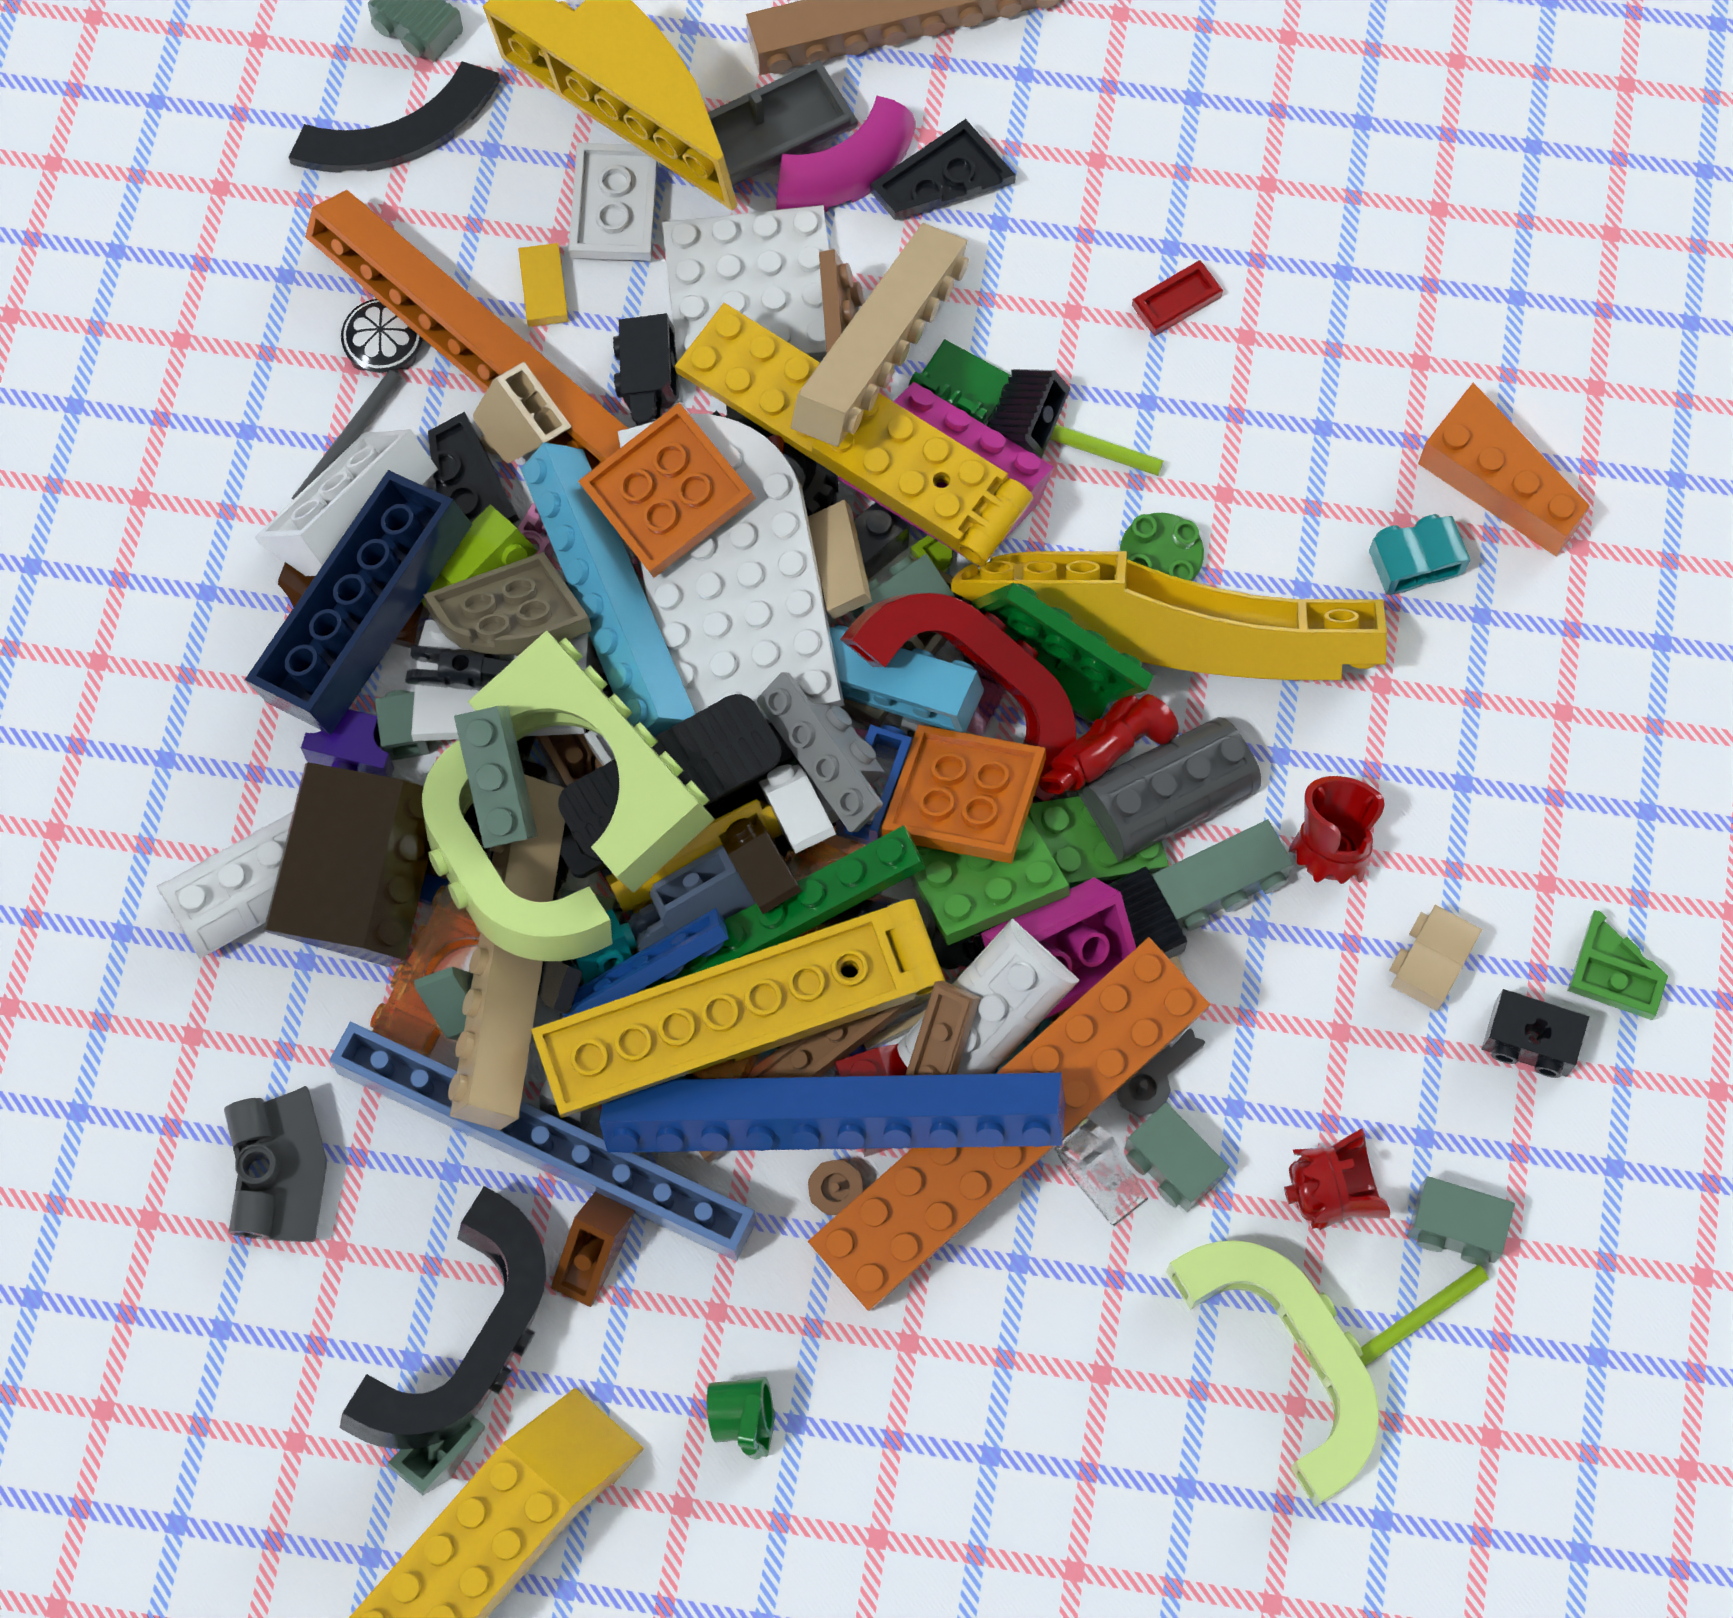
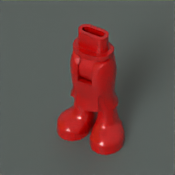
(1109, 740)

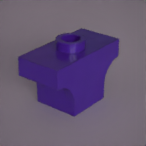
(351, 746)

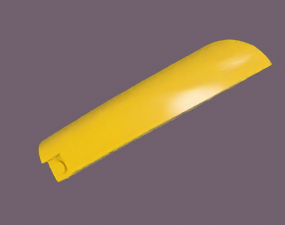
(1190, 623)

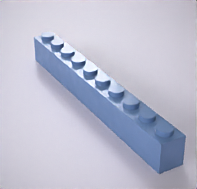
(551, 1145)

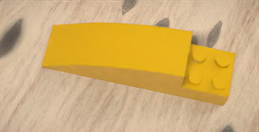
(621, 74)

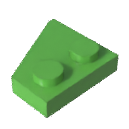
(1616, 971)

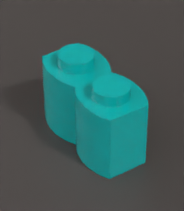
(1418, 554)

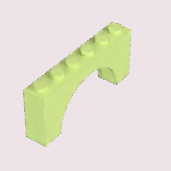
(653, 808)

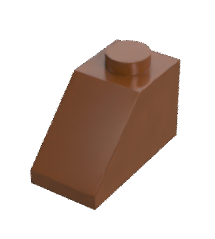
(592, 1248)

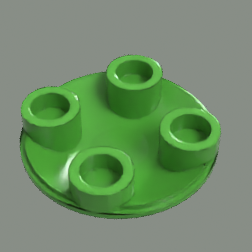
(1165, 544)

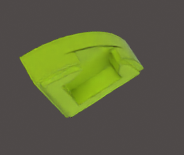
(937, 552)

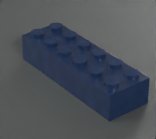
(359, 601)

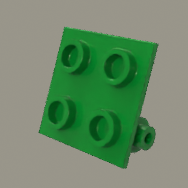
(963, 381)

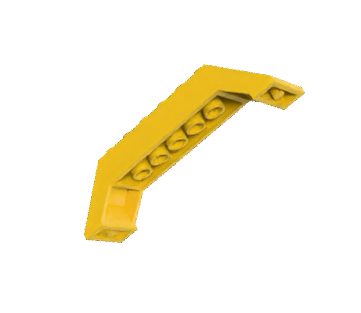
(506, 1515)

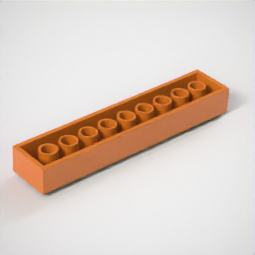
(941, 1190)

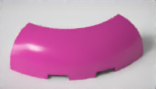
(851, 166)

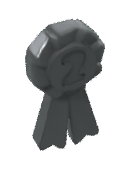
(1150, 1086)

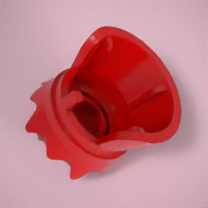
(1336, 829)
(1335, 1183)

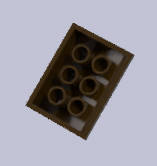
(352, 865)

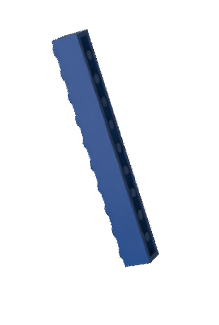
(838, 1113)

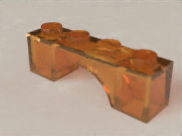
(405, 1015)

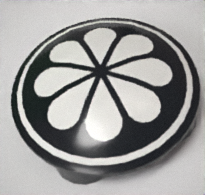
(378, 339)

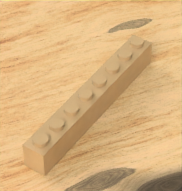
(880, 335)
(504, 985)

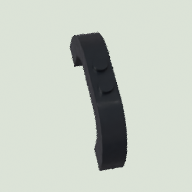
(423, 1419)

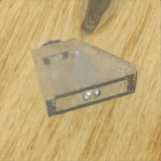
(1101, 1171)

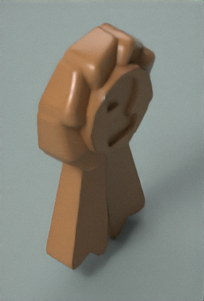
(834, 1186)

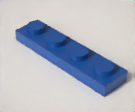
(657, 961)

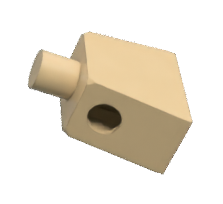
(517, 415)

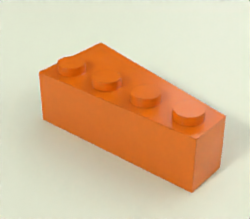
(1503, 472)

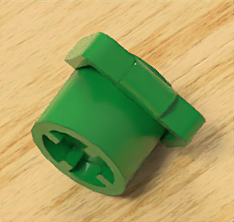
(742, 1413)

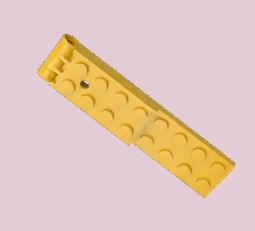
(888, 457)
(738, 1008)

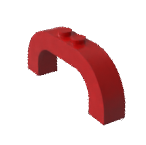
(981, 638)

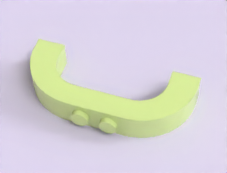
(520, 926)
(1312, 1325)

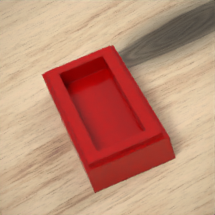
(1177, 297)

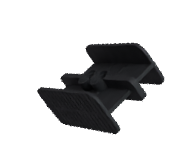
(717, 749)

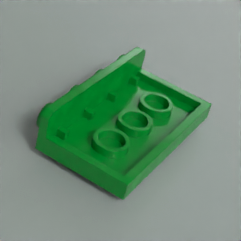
(1076, 657)

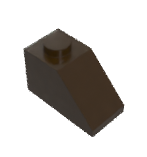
(759, 863)

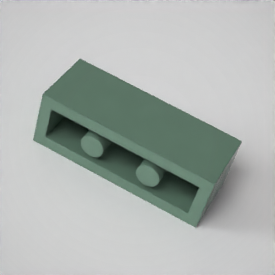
(495, 776)
(1224, 875)

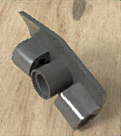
(289, 1196)

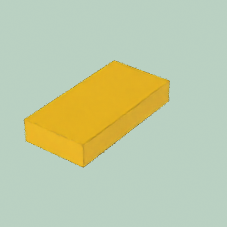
(543, 284)

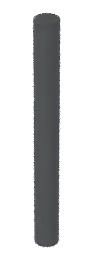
(355, 426)

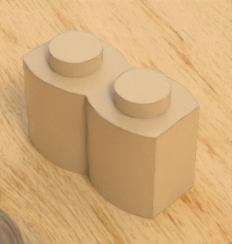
(1435, 957)

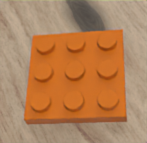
(667, 489)
(965, 793)

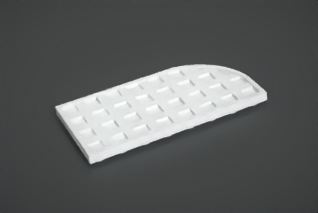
(750, 590)

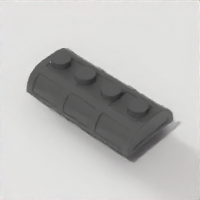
(779, 120)
(1172, 787)

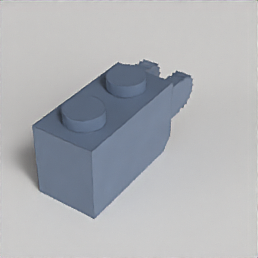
(689, 894)

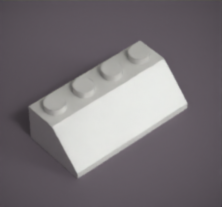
(325, 509)

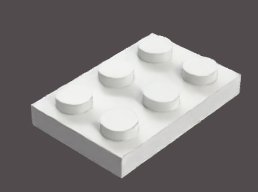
(613, 202)

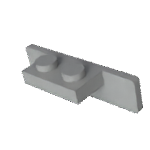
(827, 750)

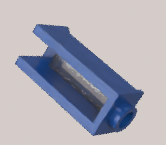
(891, 753)

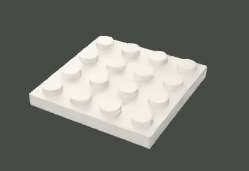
(754, 263)

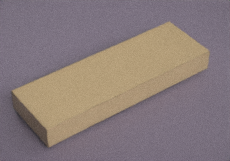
(839, 559)

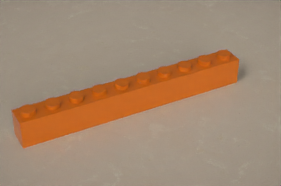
(451, 316)

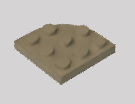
(508, 608)

